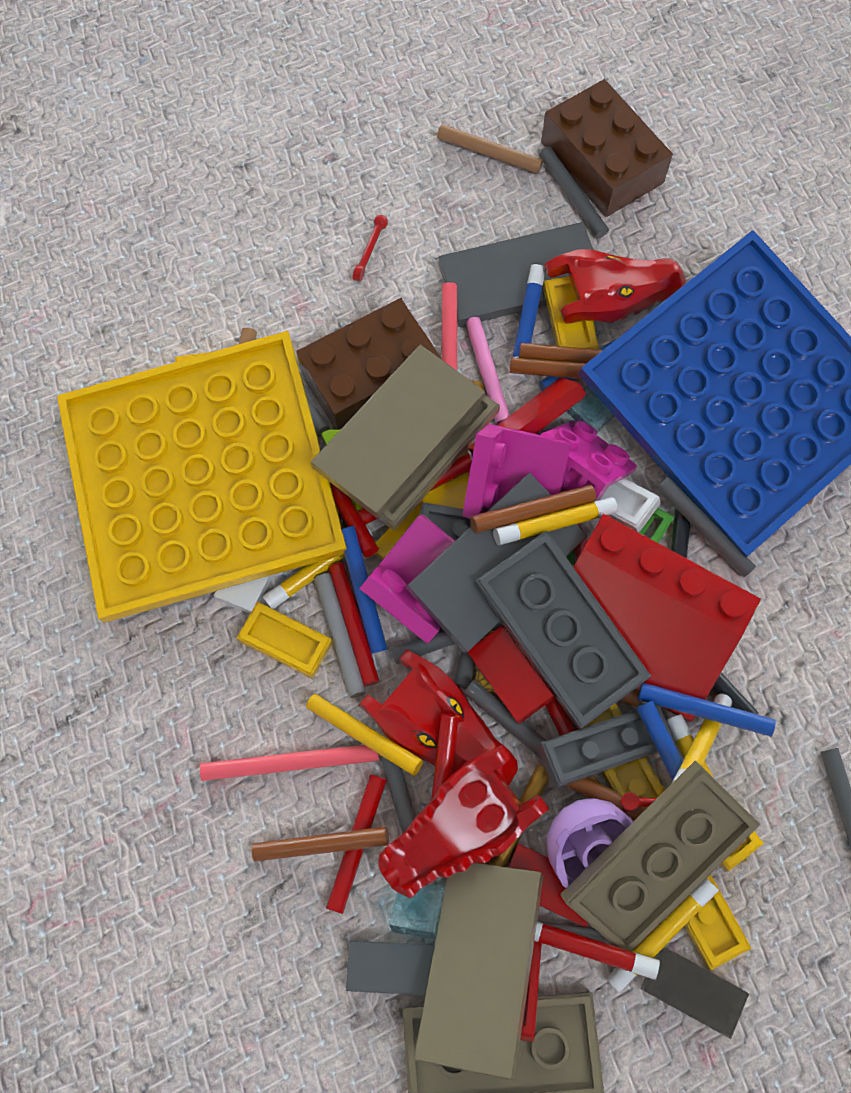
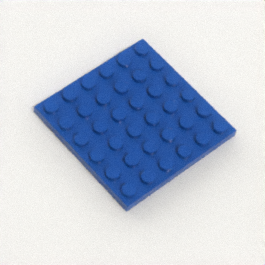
(736, 391)

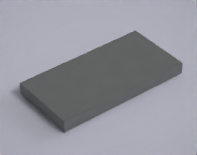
(496, 275)
(447, 583)
(562, 630)

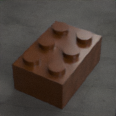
(606, 147)
(359, 358)

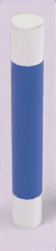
(529, 311)

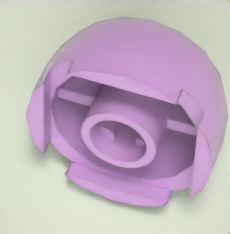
(581, 835)

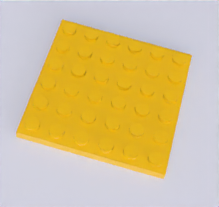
(198, 477)

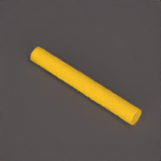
(364, 734)

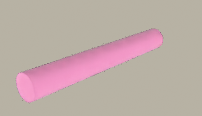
(487, 366)

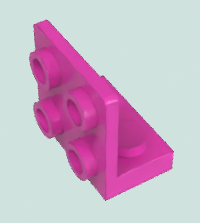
(504, 458)
(591, 458)
(403, 563)

